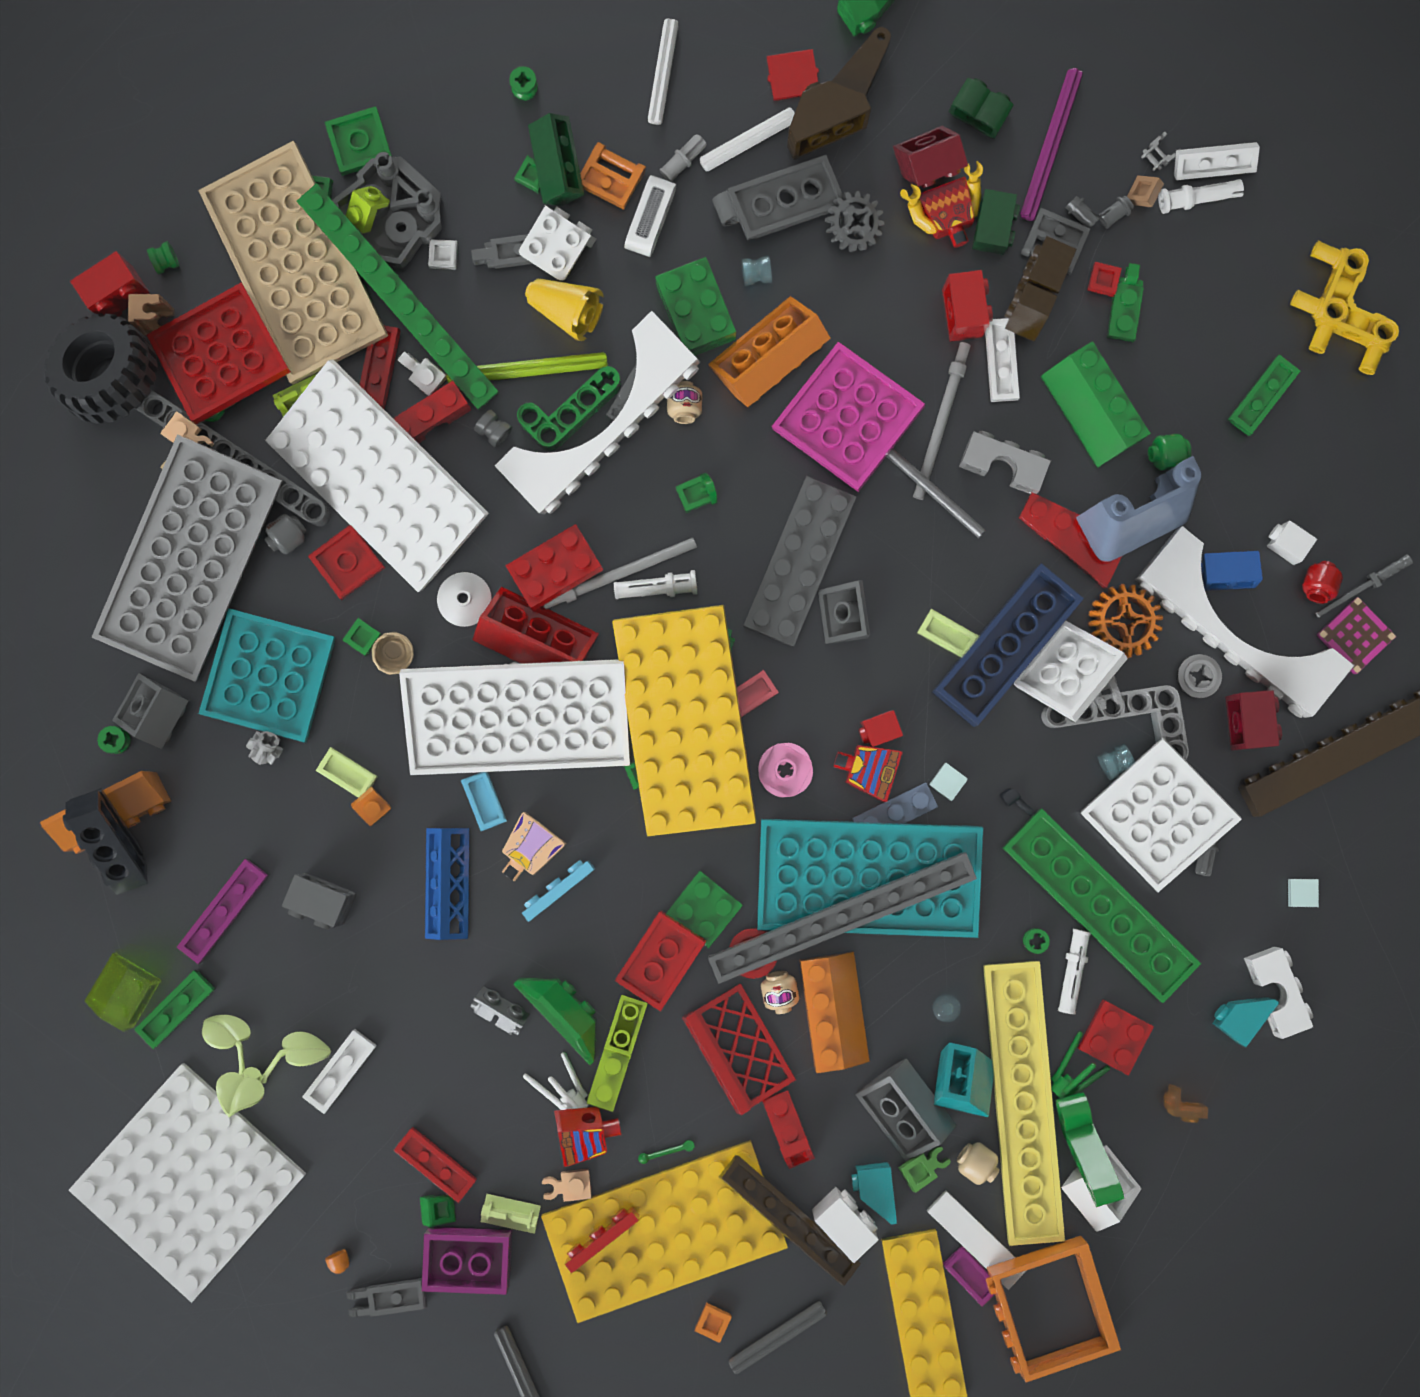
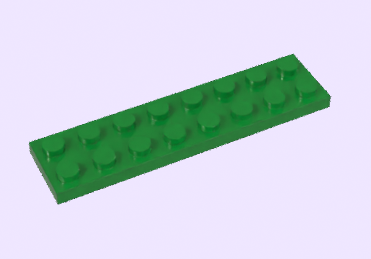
(1101, 905)

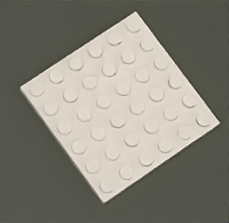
(187, 1182)

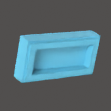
(484, 800)

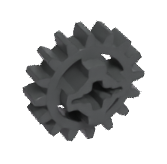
(862, 229)

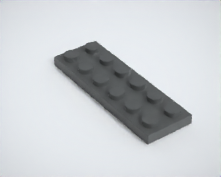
(799, 561)

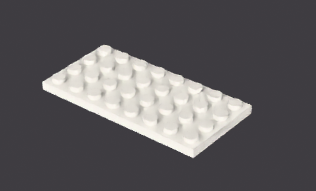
(376, 476)
(515, 717)

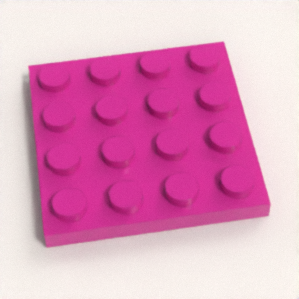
(848, 416)

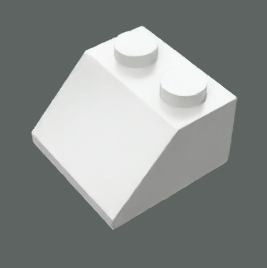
(1107, 1214)

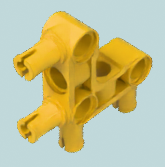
(1350, 320)

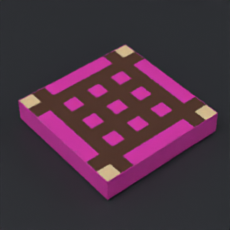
(1356, 634)

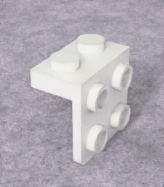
(556, 242)

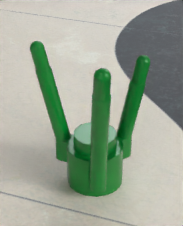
(1067, 1085)

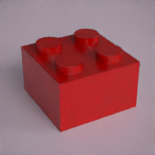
(108, 285)
(966, 305)

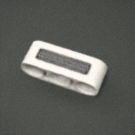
(650, 216)

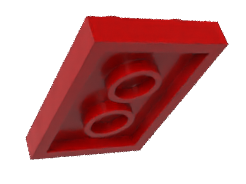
(554, 567)
(660, 960)

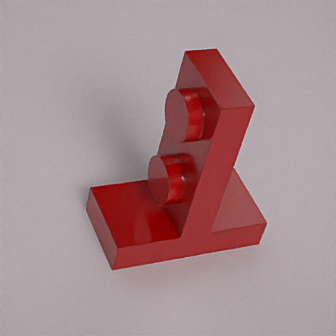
(788, 1129)

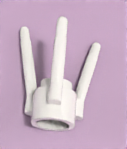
(569, 1099)

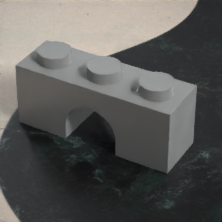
(1027, 467)

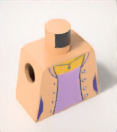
(530, 847)

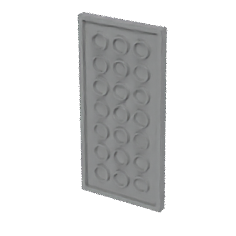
(187, 558)

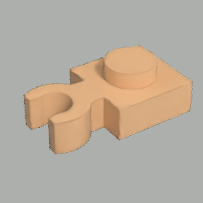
(182, 426)
(573, 1185)

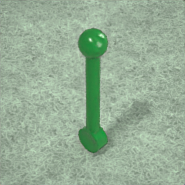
(688, 1146)

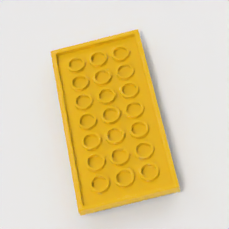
(685, 720)
(684, 1233)

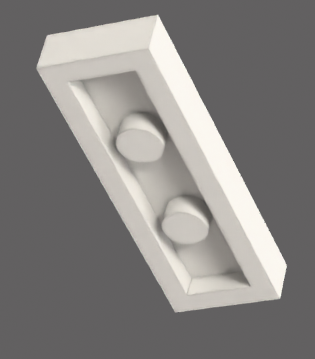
(1216, 161)
(1001, 362)
(339, 1071)

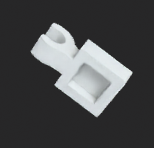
(425, 374)

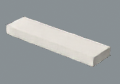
(971, 1234)

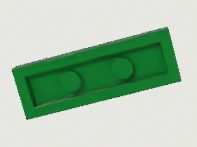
(1263, 395)
(174, 1009)

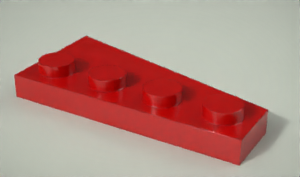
(1064, 532)

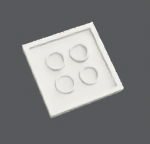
(1070, 671)

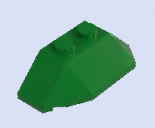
(564, 1012)

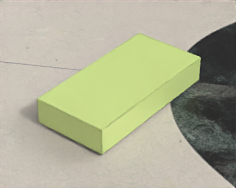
(946, 633)
(346, 772)

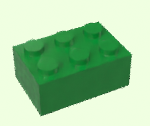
(696, 306)

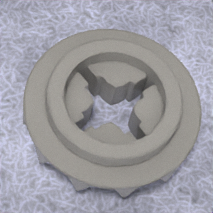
(1211, 671)

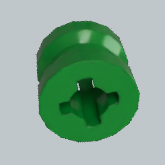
(525, 89)
(163, 257)
(119, 743)

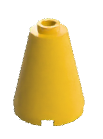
(567, 305)

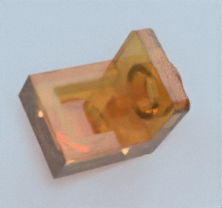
(1188, 1111)

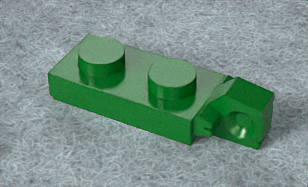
(1126, 306)

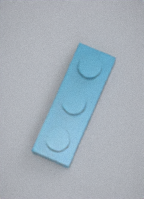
(557, 889)

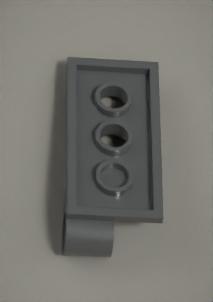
(758, 202)

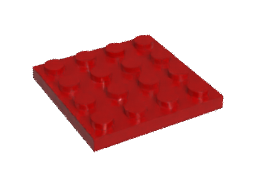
(218, 353)

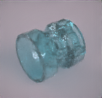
(756, 270)
(1116, 761)

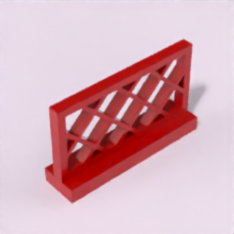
(718, 1062)

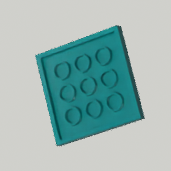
(267, 675)

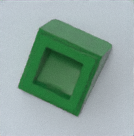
(437, 1210)

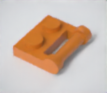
(608, 183)

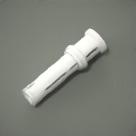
(1188, 196)
(668, 585)

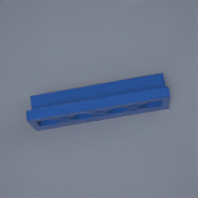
(438, 908)

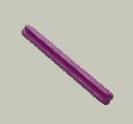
(1051, 144)

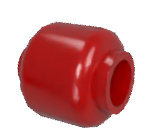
(1322, 582)

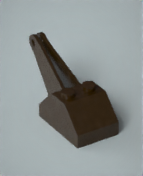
(838, 106)

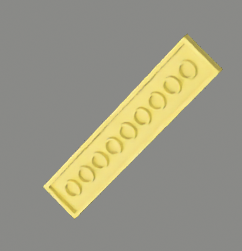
(1024, 1103)

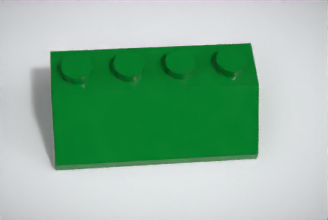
(1095, 404)

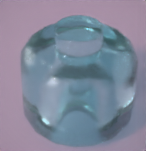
(946, 1008)

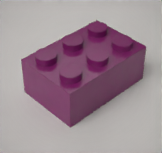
(466, 1260)

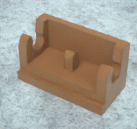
(146, 310)

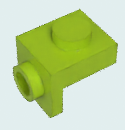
(364, 207)

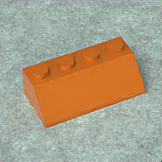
(770, 351)
(130, 797)
(834, 1011)

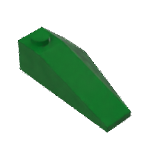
(862, 14)

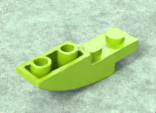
(617, 1053)

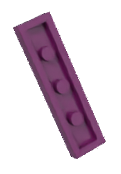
(222, 911)

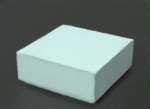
(948, 781)
(1303, 893)

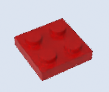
(1115, 1037)

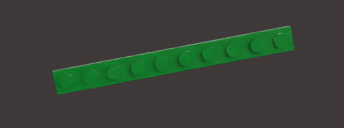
(397, 296)

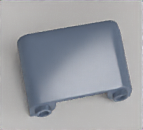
(1118, 528)

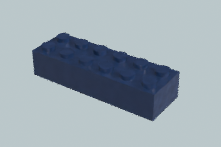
(1007, 645)

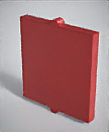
(791, 73)

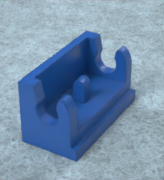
(1231, 570)

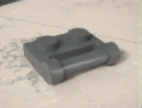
(1058, 228)

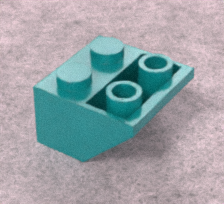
(964, 1080)

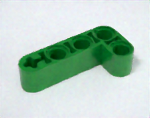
(571, 405)
(1088, 1150)

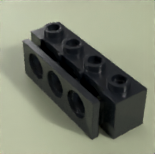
(106, 841)

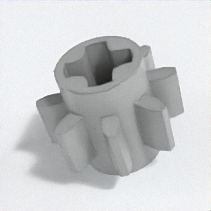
(264, 747)

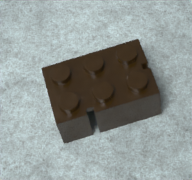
(1036, 288)

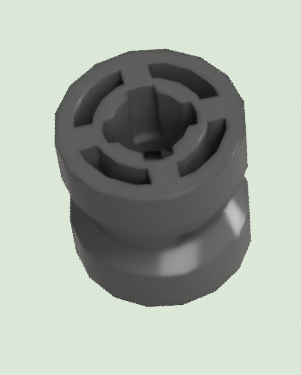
(493, 429)

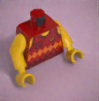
(947, 207)

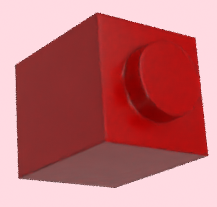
(880, 729)

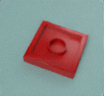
(346, 562)

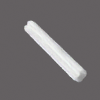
(663, 71)
(747, 139)

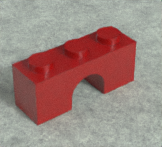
(439, 407)

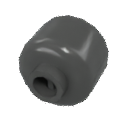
(285, 533)

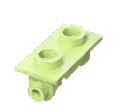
(510, 1213)

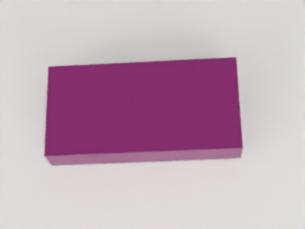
(969, 1274)

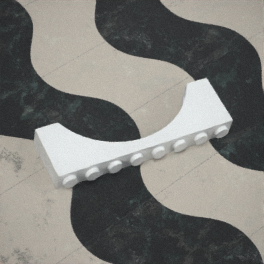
(660, 367)
(1177, 582)

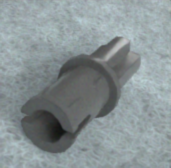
(1206, 861)

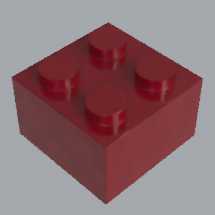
(931, 156)
(1253, 720)

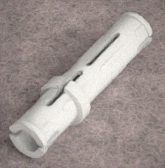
(1074, 971)

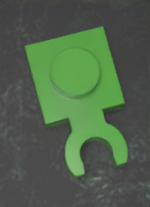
(920, 1169)

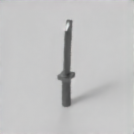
(1374, 580)

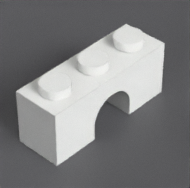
(1291, 1013)

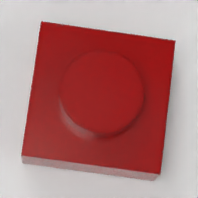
(1104, 279)

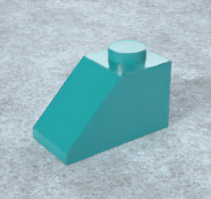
(1244, 1018)
(876, 1189)

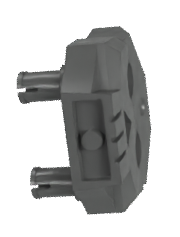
(418, 213)

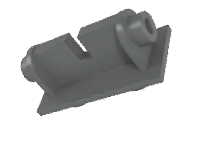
(490, 1003)

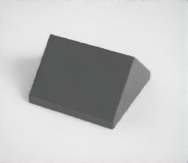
(844, 612)

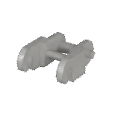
(1154, 146)

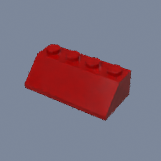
(531, 636)

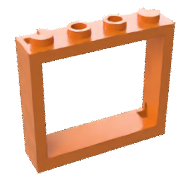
(1070, 1356)

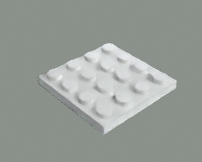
(1160, 814)

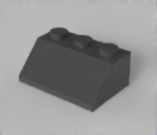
(906, 1110)

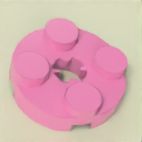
(779, 755)

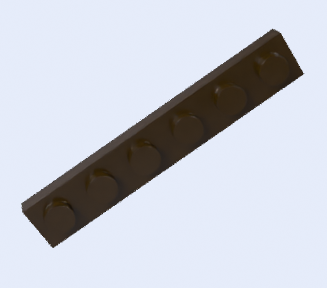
(788, 1219)

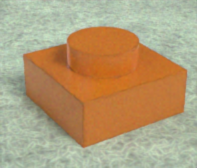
(370, 806)
(713, 1322)

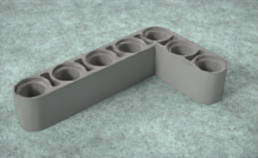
(1150, 704)

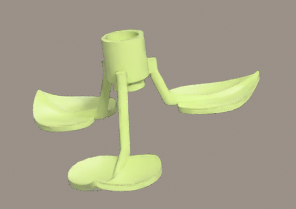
(246, 1088)

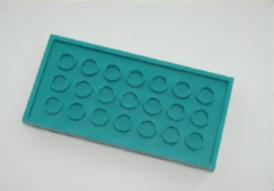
(827, 862)

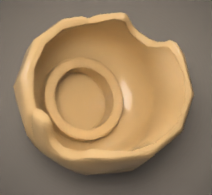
(392, 653)

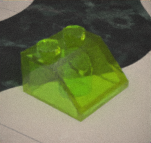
(121, 992)

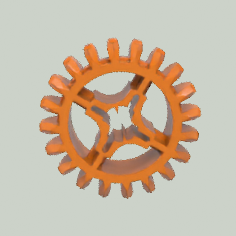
(1125, 610)

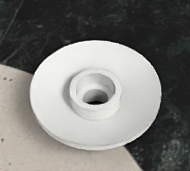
(463, 613)

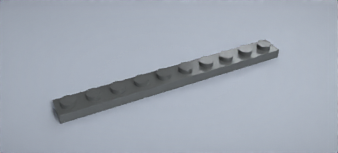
(842, 917)

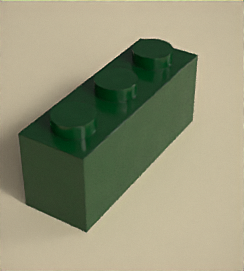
(556, 159)

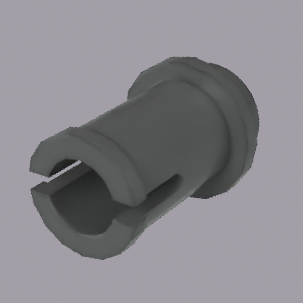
(1122, 207)
(1082, 212)

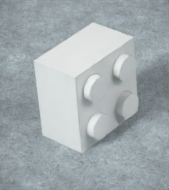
(844, 1224)

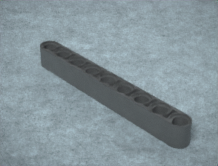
(306, 500)

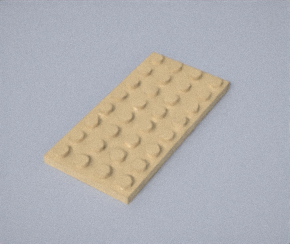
(288, 264)

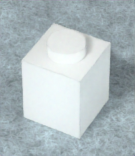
(1291, 542)

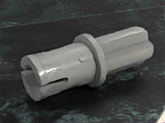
(683, 158)

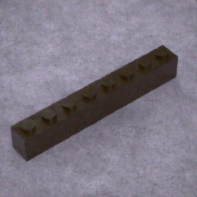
(1332, 757)

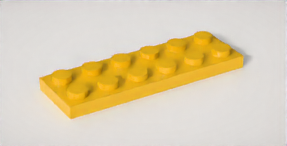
(924, 1315)

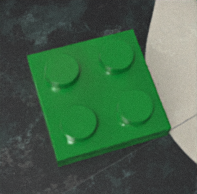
(357, 139)
(704, 908)

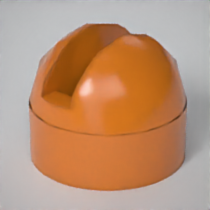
(338, 1261)

